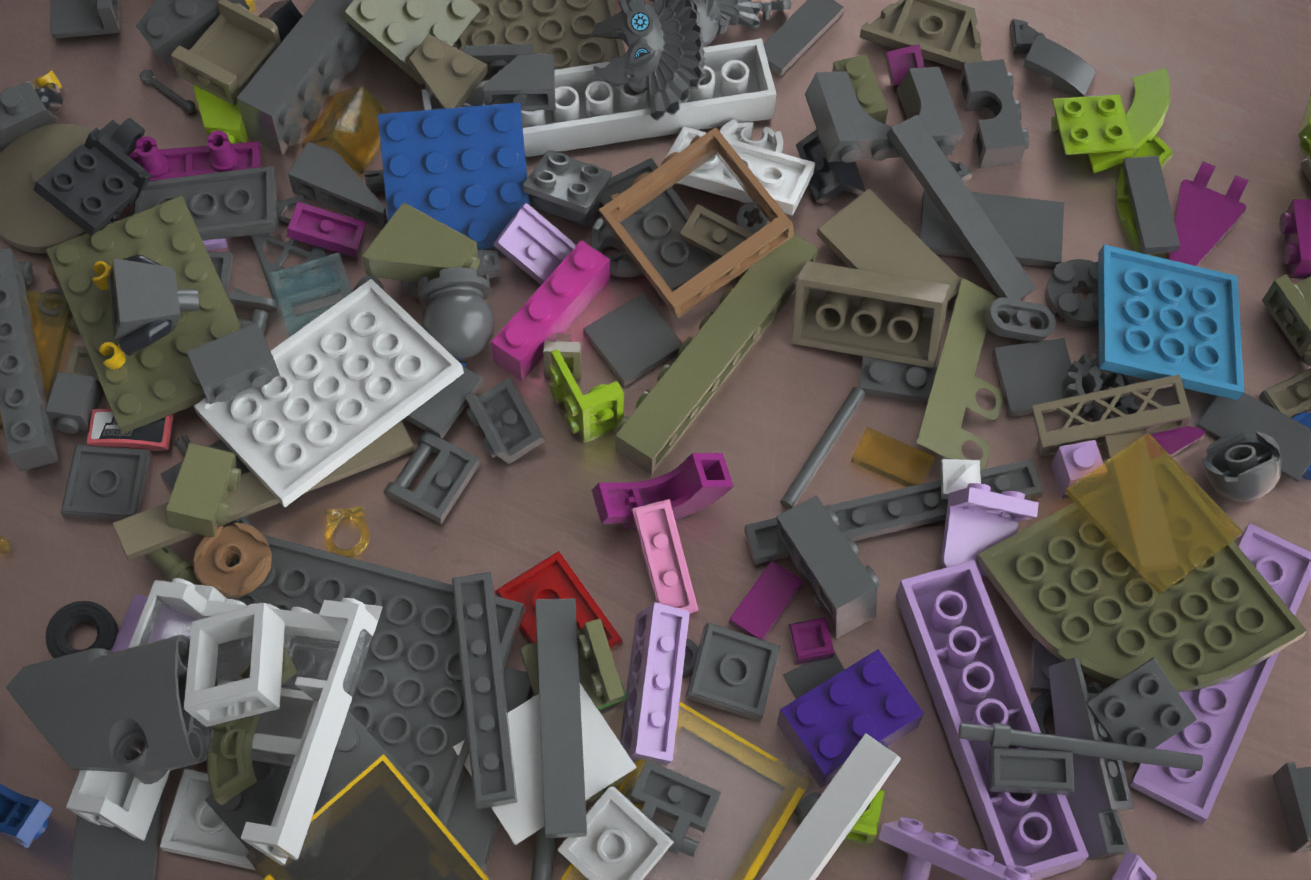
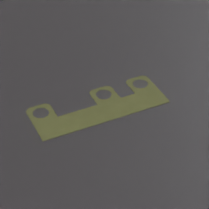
(955, 381)

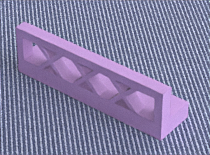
(654, 683)

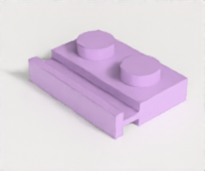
(534, 243)

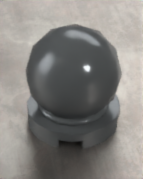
(457, 311)

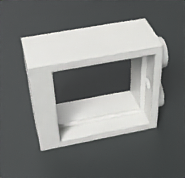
(244, 697)

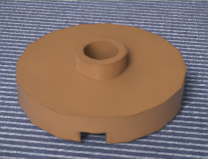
(232, 543)

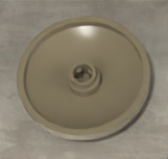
(25, 216)

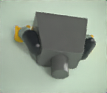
(28, 107)
(142, 304)

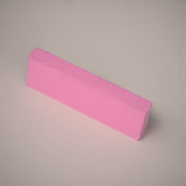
(664, 556)

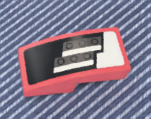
(106, 432)

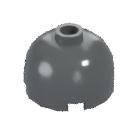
(1243, 466)

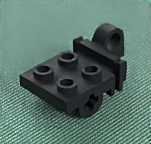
(97, 177)

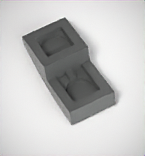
(1067, 69)

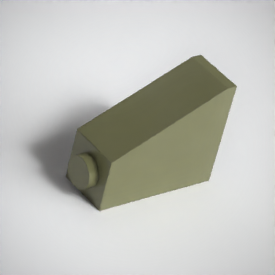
(417, 247)

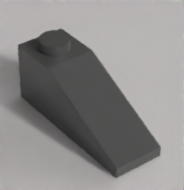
(331, 182)

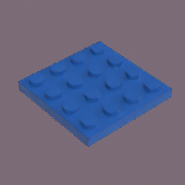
(457, 166)

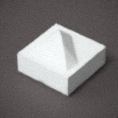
(958, 474)

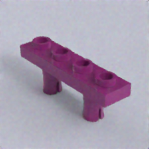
(197, 160)

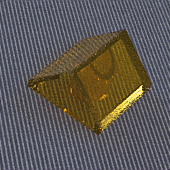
(350, 127)

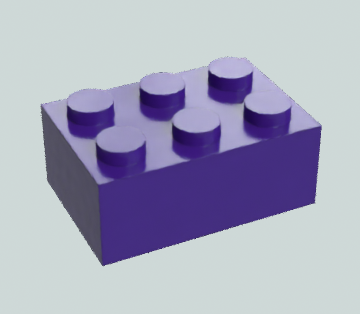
(837, 714)

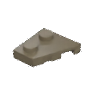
(447, 71)

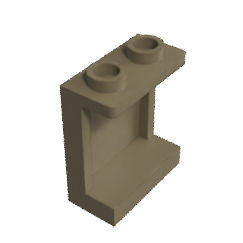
(228, 52)

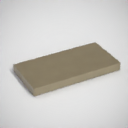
(876, 240)

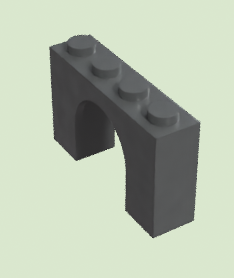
(853, 135)

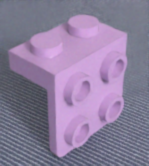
(981, 520)

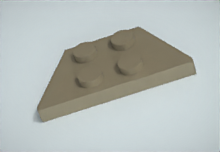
(940, 27)

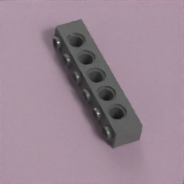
(21, 382)

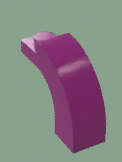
(690, 487)

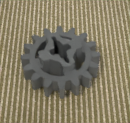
(1087, 378)

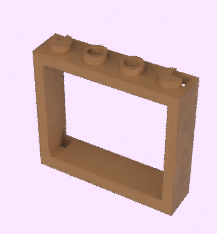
(733, 263)

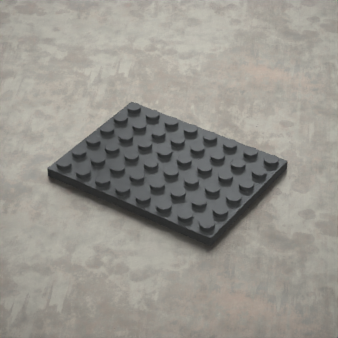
(412, 670)

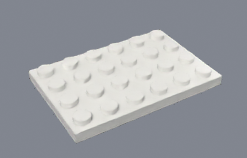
(335, 394)

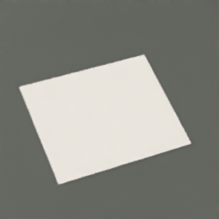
(602, 757)

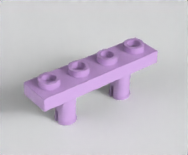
(943, 851)

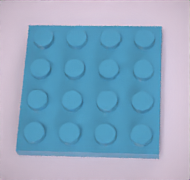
(1169, 321)

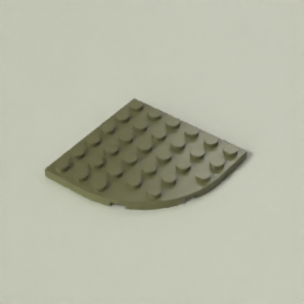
(1093, 606)

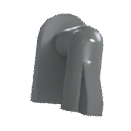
(256, 303)

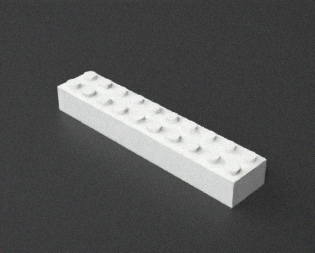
(604, 113)

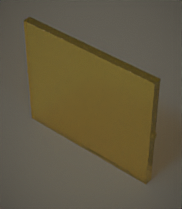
(1154, 513)

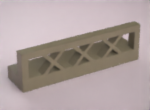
(1150, 421)

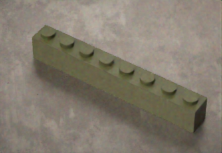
(711, 355)

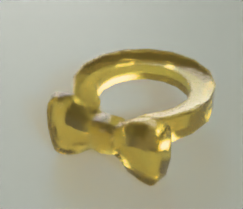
(334, 517)

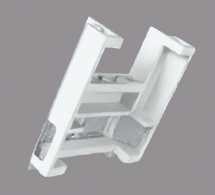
(301, 734)

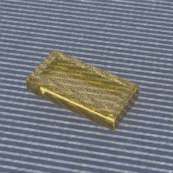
(892, 458)

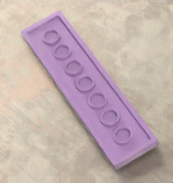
(1228, 706)

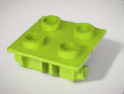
(1092, 124)

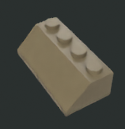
(869, 314)

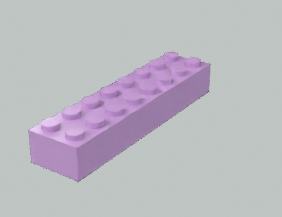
(979, 684)

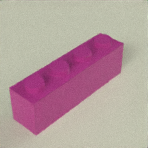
(551, 310)

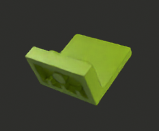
(587, 414)

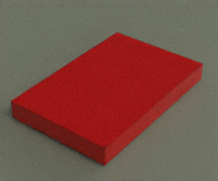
(555, 580)

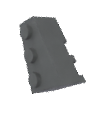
(178, 24)
(829, 564)

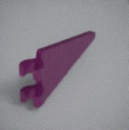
(1204, 215)

